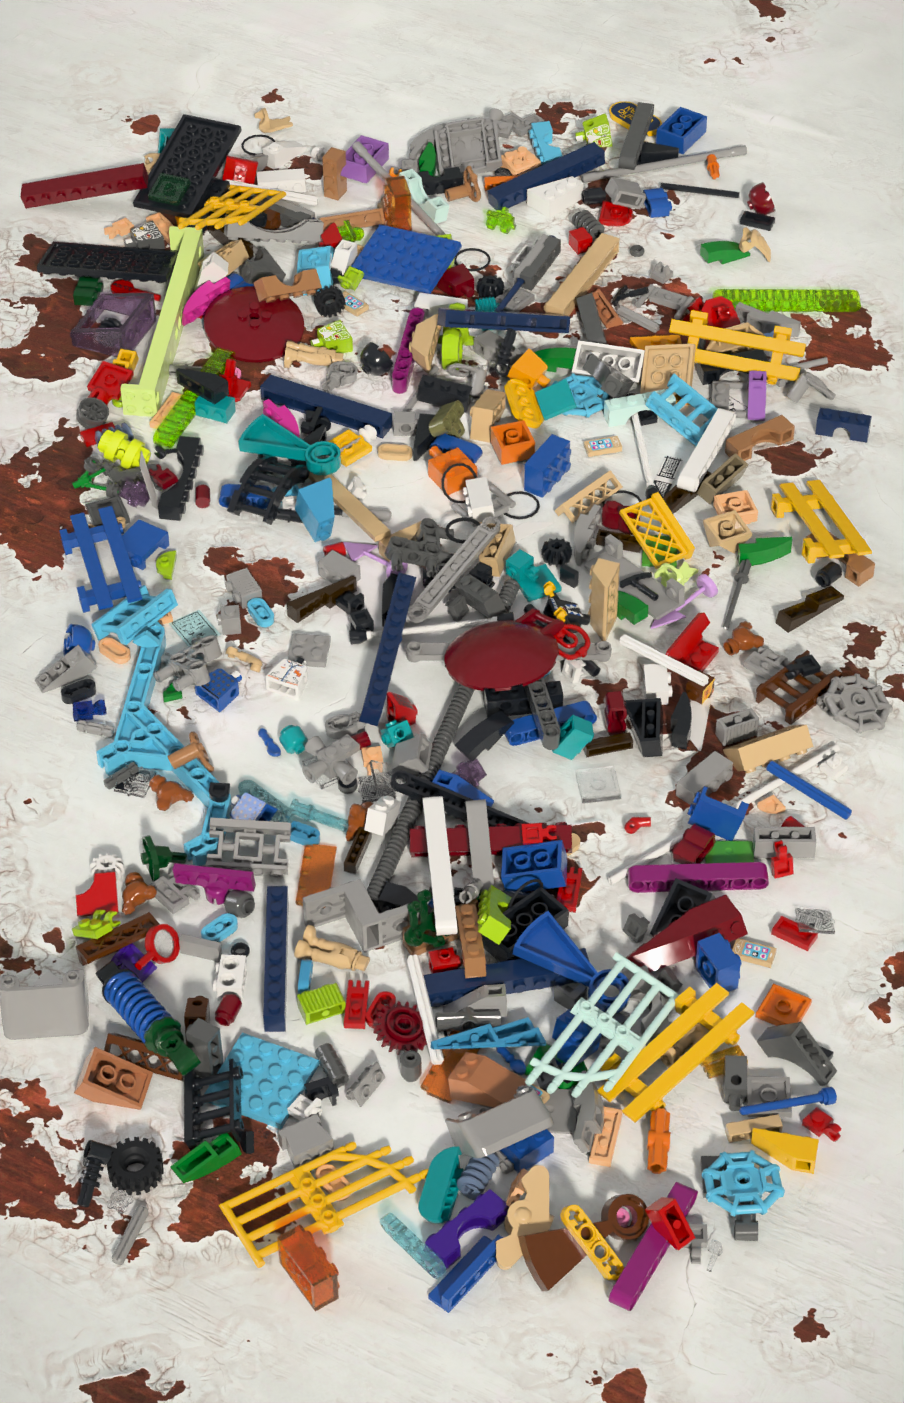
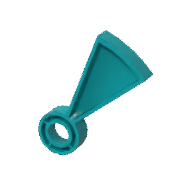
(271, 439)

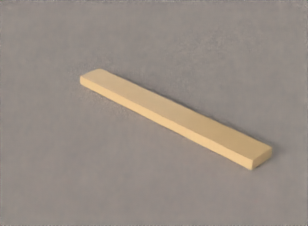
(355, 509)

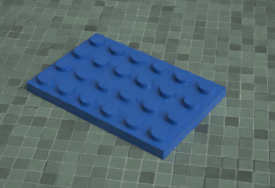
(406, 258)

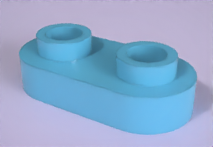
(260, 612)
(217, 928)

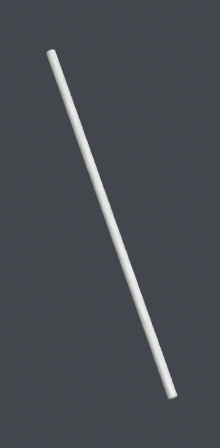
(748, 799)

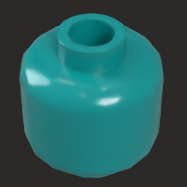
(293, 739)

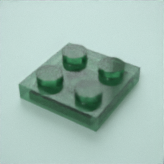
(169, 189)

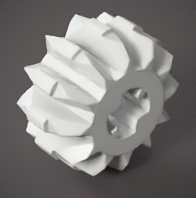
(107, 864)

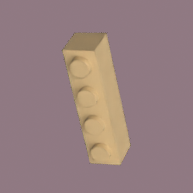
(743, 1129)

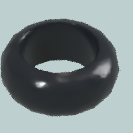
(240, 946)

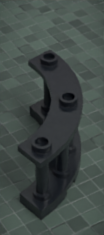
(258, 471)

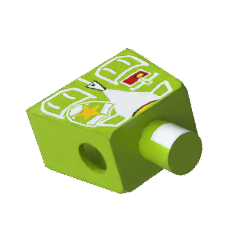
(596, 131)
(334, 337)

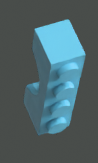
(541, 136)

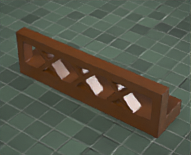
(115, 939)
(137, 1044)

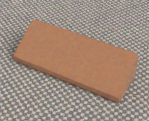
(606, 312)

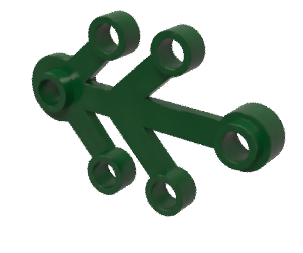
(414, 934)

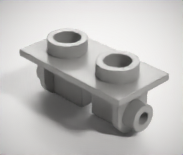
(367, 1084)

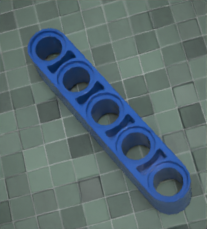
(525, 729)

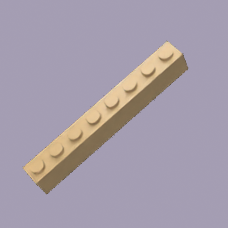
(583, 275)

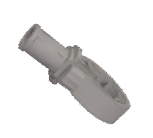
(335, 377)
(351, 722)

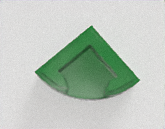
(171, 694)

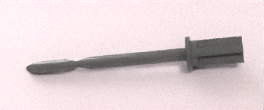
(741, 578)

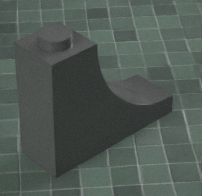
(262, 266)
(611, 380)
(798, 1046)

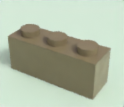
(722, 478)

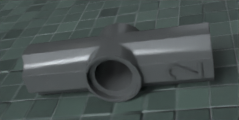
(466, 1019)

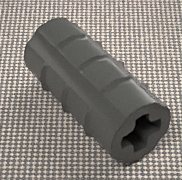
(332, 1065)

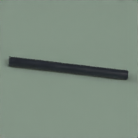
(708, 191)

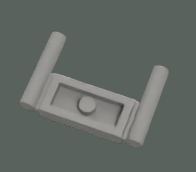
(666, 298)
(720, 395)
(500, 504)

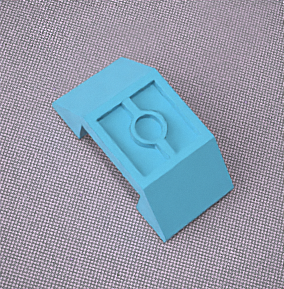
(319, 259)

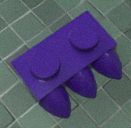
(128, 957)

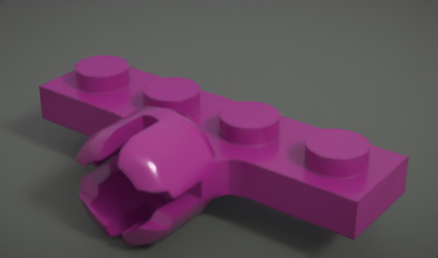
(214, 880)

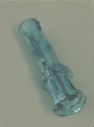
(309, 813)

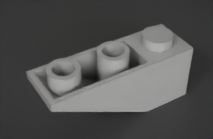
(487, 346)
(68, 669)
(482, 999)

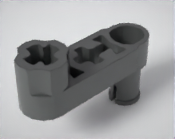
(120, 476)

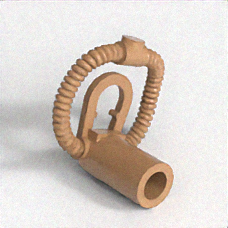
(466, 189)
(189, 753)

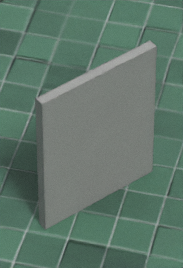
(562, 1111)

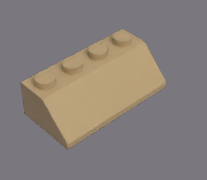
(604, 596)
(769, 747)

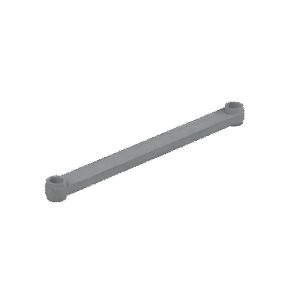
(436, 651)

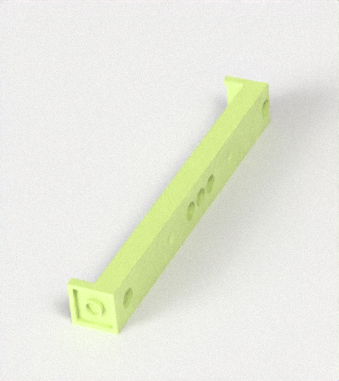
(148, 395)

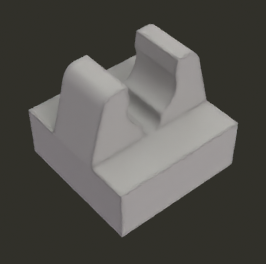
(661, 273)

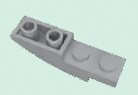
(419, 143)
(765, 321)
(584, 533)
(590, 1117)

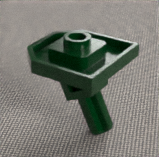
(158, 857)

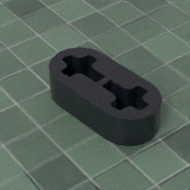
(78, 691)

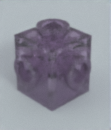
(135, 493)
(470, 771)

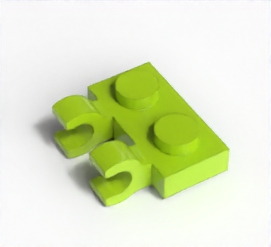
(96, 927)

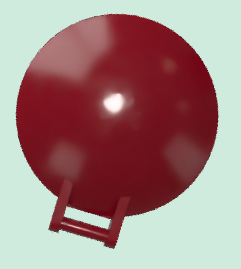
(504, 652)

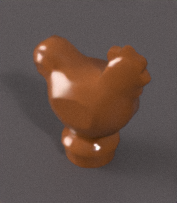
(742, 639)
(168, 792)
(356, 819)
(136, 892)

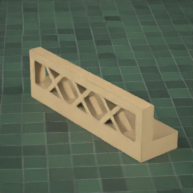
(585, 493)

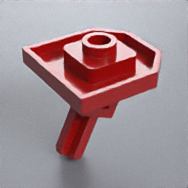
(240, 170)
(720, 312)
(236, 386)

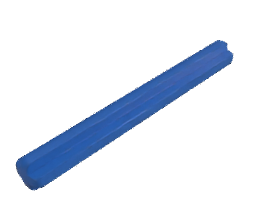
(809, 790)

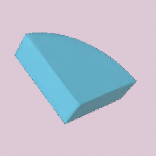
(146, 640)

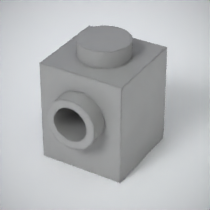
(229, 619)

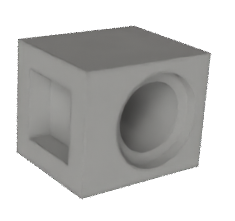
(404, 423)

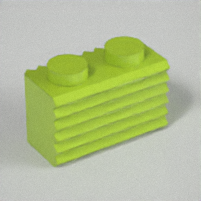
(321, 1003)

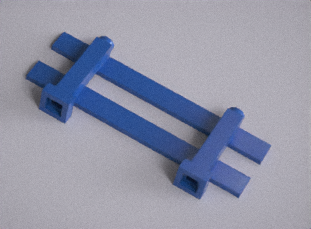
(84, 539)

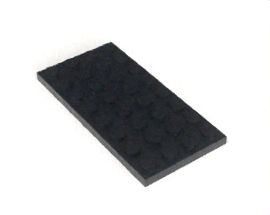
(194, 153)
(108, 262)

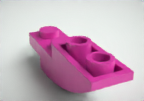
(202, 298)
(281, 416)

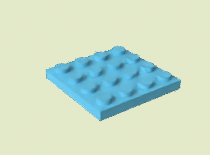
(270, 1079)

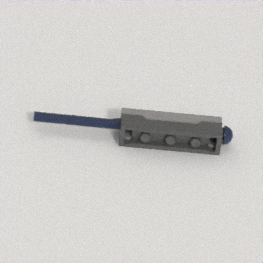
(289, 213)
(533, 266)

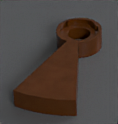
(556, 1251)

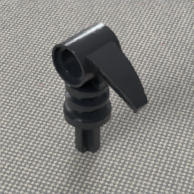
(503, 360)
(94, 1155)

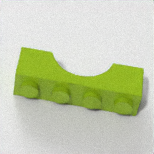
(491, 920)

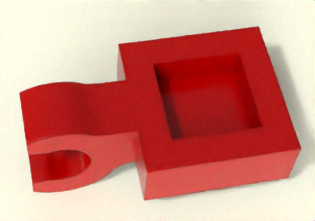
(696, 305)
(782, 863)
(820, 1123)

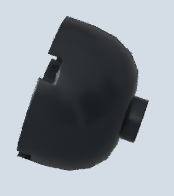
(375, 361)

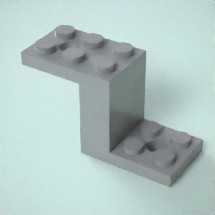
(355, 904)

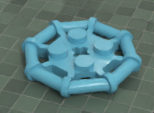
(588, 395)
(740, 1167)

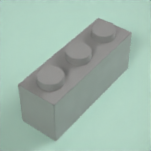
(709, 773)
(799, 841)

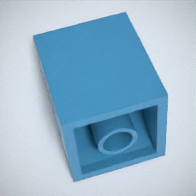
(316, 509)

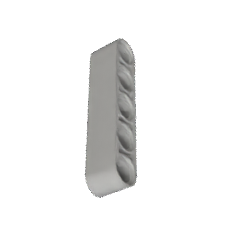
(479, 842)

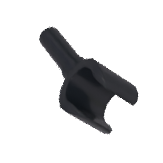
(161, 452)

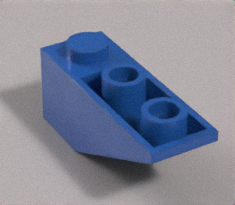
(457, 784)

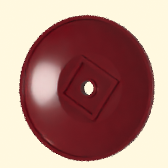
(253, 340)

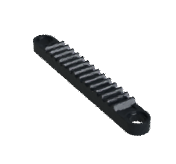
(453, 802)

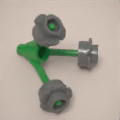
(93, 466)

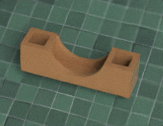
(271, 288)
(777, 431)
(858, 567)
(471, 941)

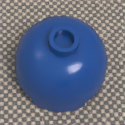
(78, 636)

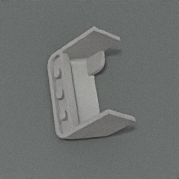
(500, 1125)

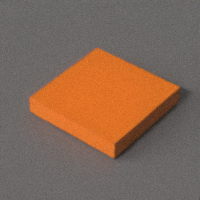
(783, 1006)

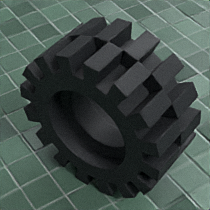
(328, 294)

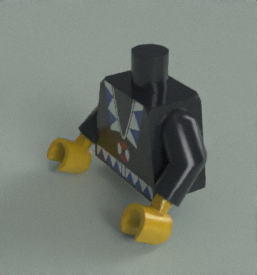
(563, 610)

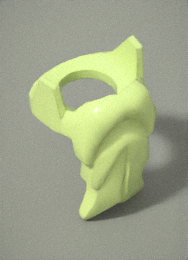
(680, 575)

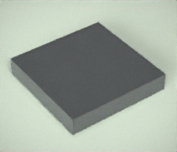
(115, 502)

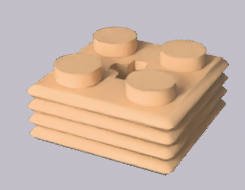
(520, 161)
(739, 501)

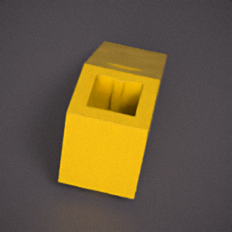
(791, 1150)

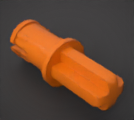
(713, 166)

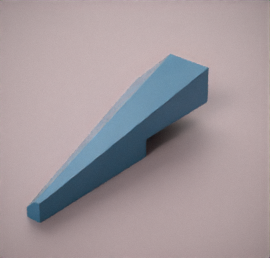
(513, 1034)

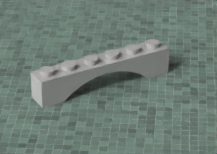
(306, 230)

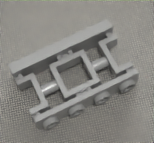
(250, 831)

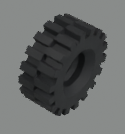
(131, 1153)

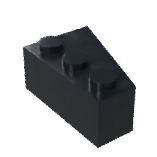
(646, 724)

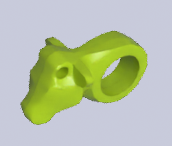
(453, 342)

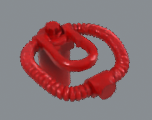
(582, 651)

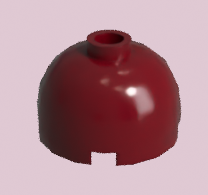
(760, 200)

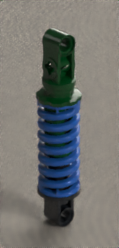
(146, 1016)

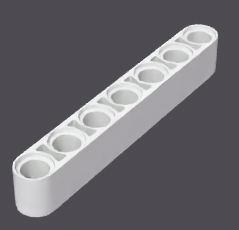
(706, 450)

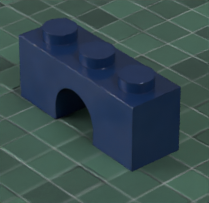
(855, 423)

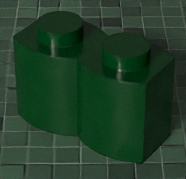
(87, 291)

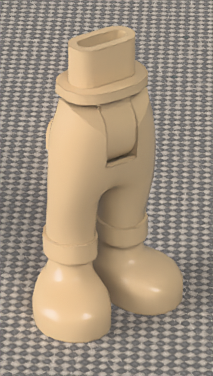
(310, 354)
(329, 952)
(680, 1046)

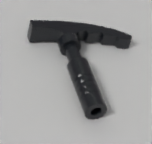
(621, 296)
(634, 581)

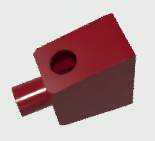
(457, 282)

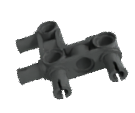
(424, 551)

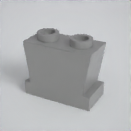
(625, 193)
(412, 755)
(305, 1140)

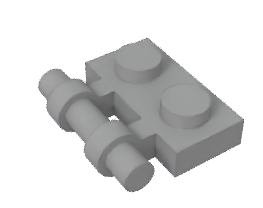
(519, 300)
(765, 662)
(171, 896)

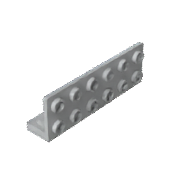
(669, 598)

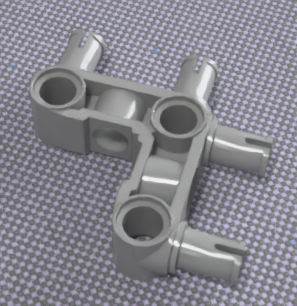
(186, 666)

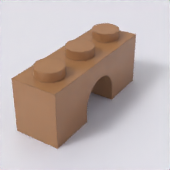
(333, 163)

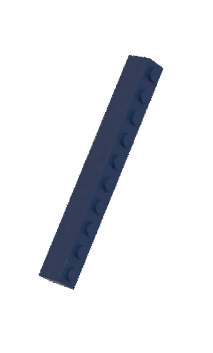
(387, 649)

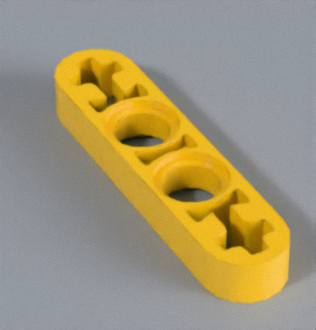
(590, 1244)

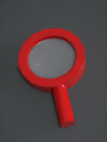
(161, 945)

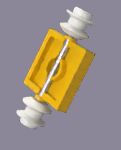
(353, 446)

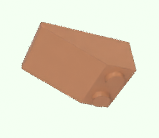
(113, 1080)
(483, 1081)

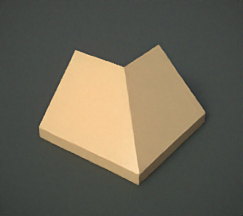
(726, 531)

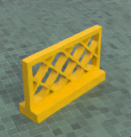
(670, 526)

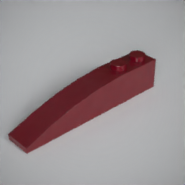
(681, 936)

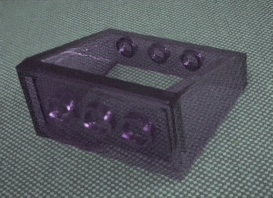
(109, 341)

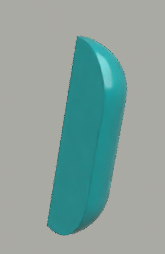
(441, 1186)

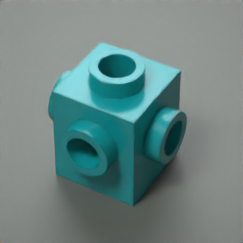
(396, 732)

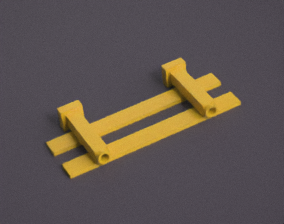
(779, 345)
(820, 499)
(691, 1013)

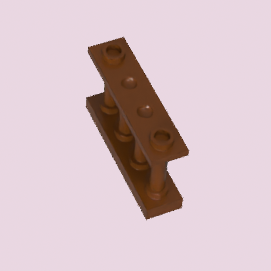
(804, 701)

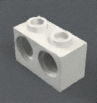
(231, 976)

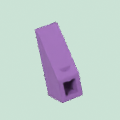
(757, 395)

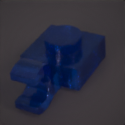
(85, 709)

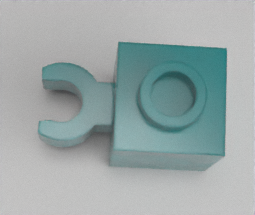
(521, 566)

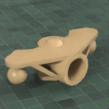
(525, 1216)

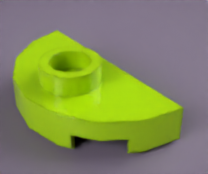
(166, 563)

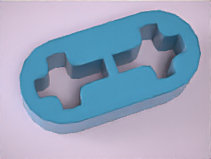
(304, 834)
(305, 975)

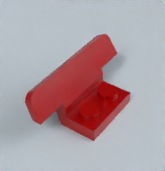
(690, 647)

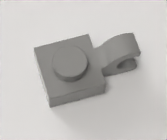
(699, 1242)

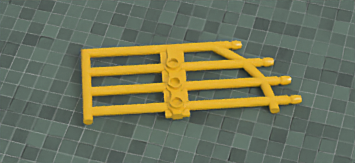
(233, 207)
(313, 1197)

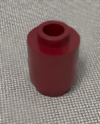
(228, 1009)

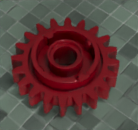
(390, 1025)

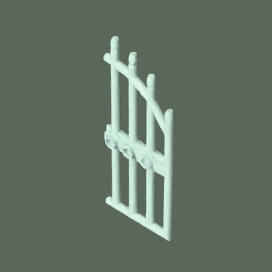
(604, 1023)

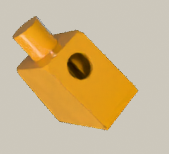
(530, 370)

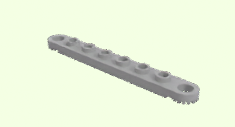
(454, 569)

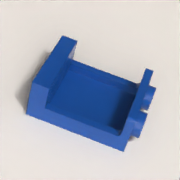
(142, 541)
(716, 816)

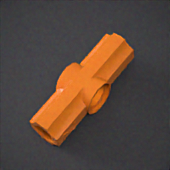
(658, 1141)

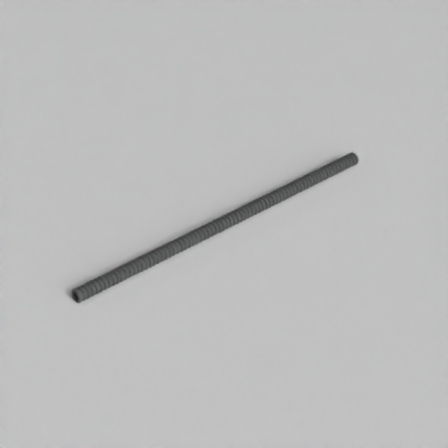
(440, 746)

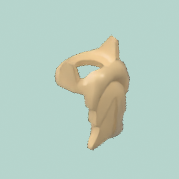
(268, 125)
(756, 240)

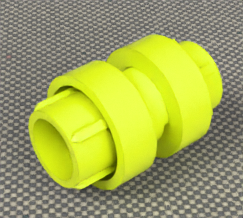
(115, 443)

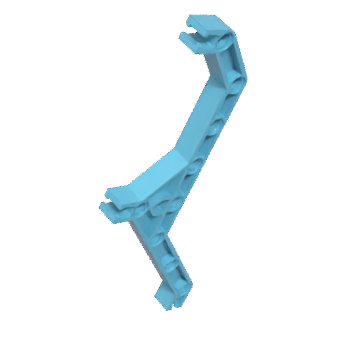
(148, 743)

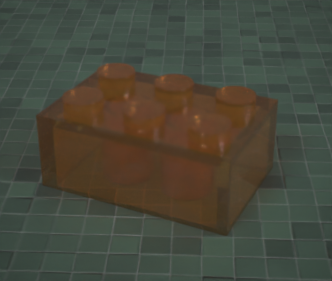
(397, 203)
(308, 1267)

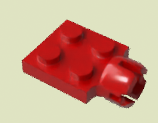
(107, 382)

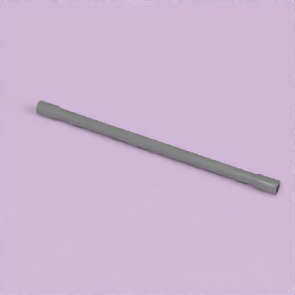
(362, 152)
(594, 176)

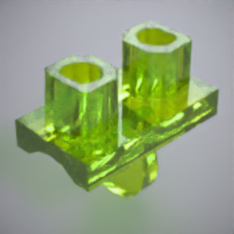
(501, 218)
(350, 234)

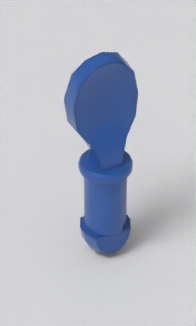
(272, 748)
(516, 1065)

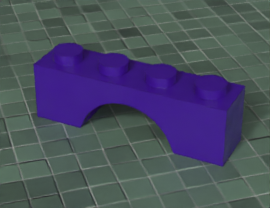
(485, 1212)

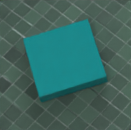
(555, 399)
(535, 590)

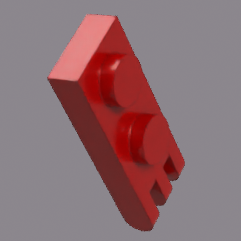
(569, 895)
(356, 1005)

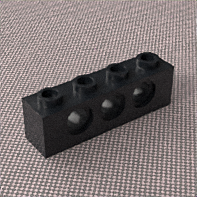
(515, 701)

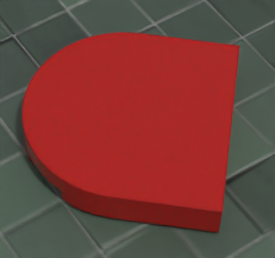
(615, 214)

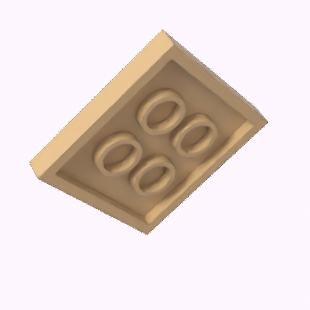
(663, 362)

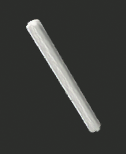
(290, 196)
(664, 660)
(424, 1007)

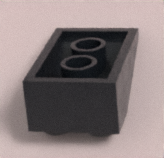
(679, 900)

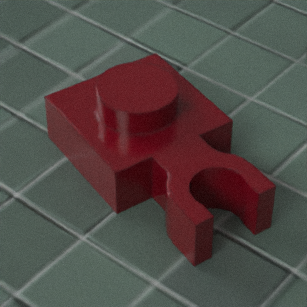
(163, 478)

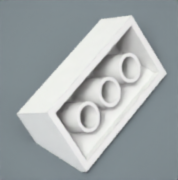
(624, 359)

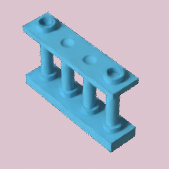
(674, 417)
(135, 617)

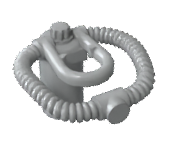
(478, 376)
(802, 384)

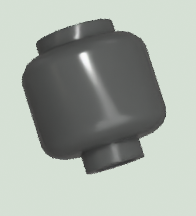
(239, 903)

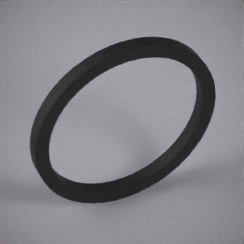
(455, 521)

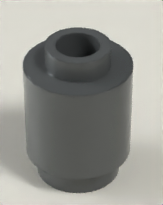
(410, 1066)

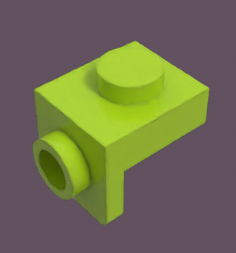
(351, 278)

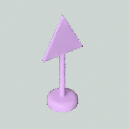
(357, 550)
(705, 585)

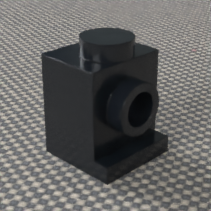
(483, 573)

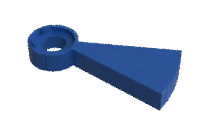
(551, 948)

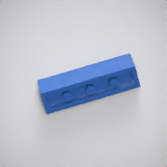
(465, 1274)

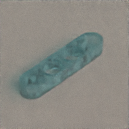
(257, 791)
(413, 1245)

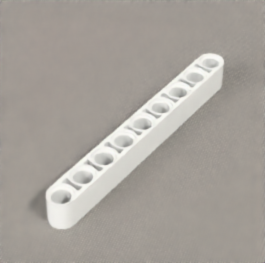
(439, 866)

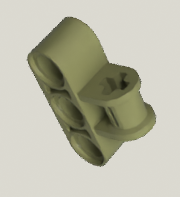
(448, 420)

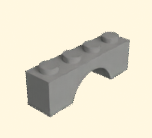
(654, 1006)

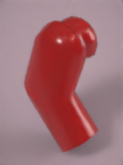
(637, 822)

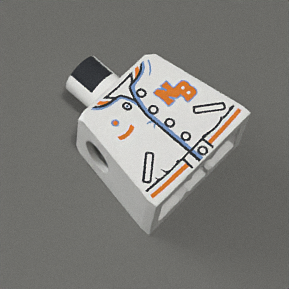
(288, 678)

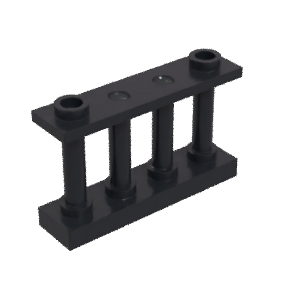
(193, 1101)

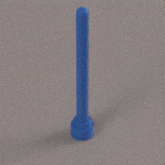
(826, 1096)

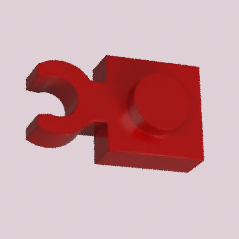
(534, 833)

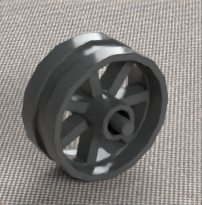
(96, 406)

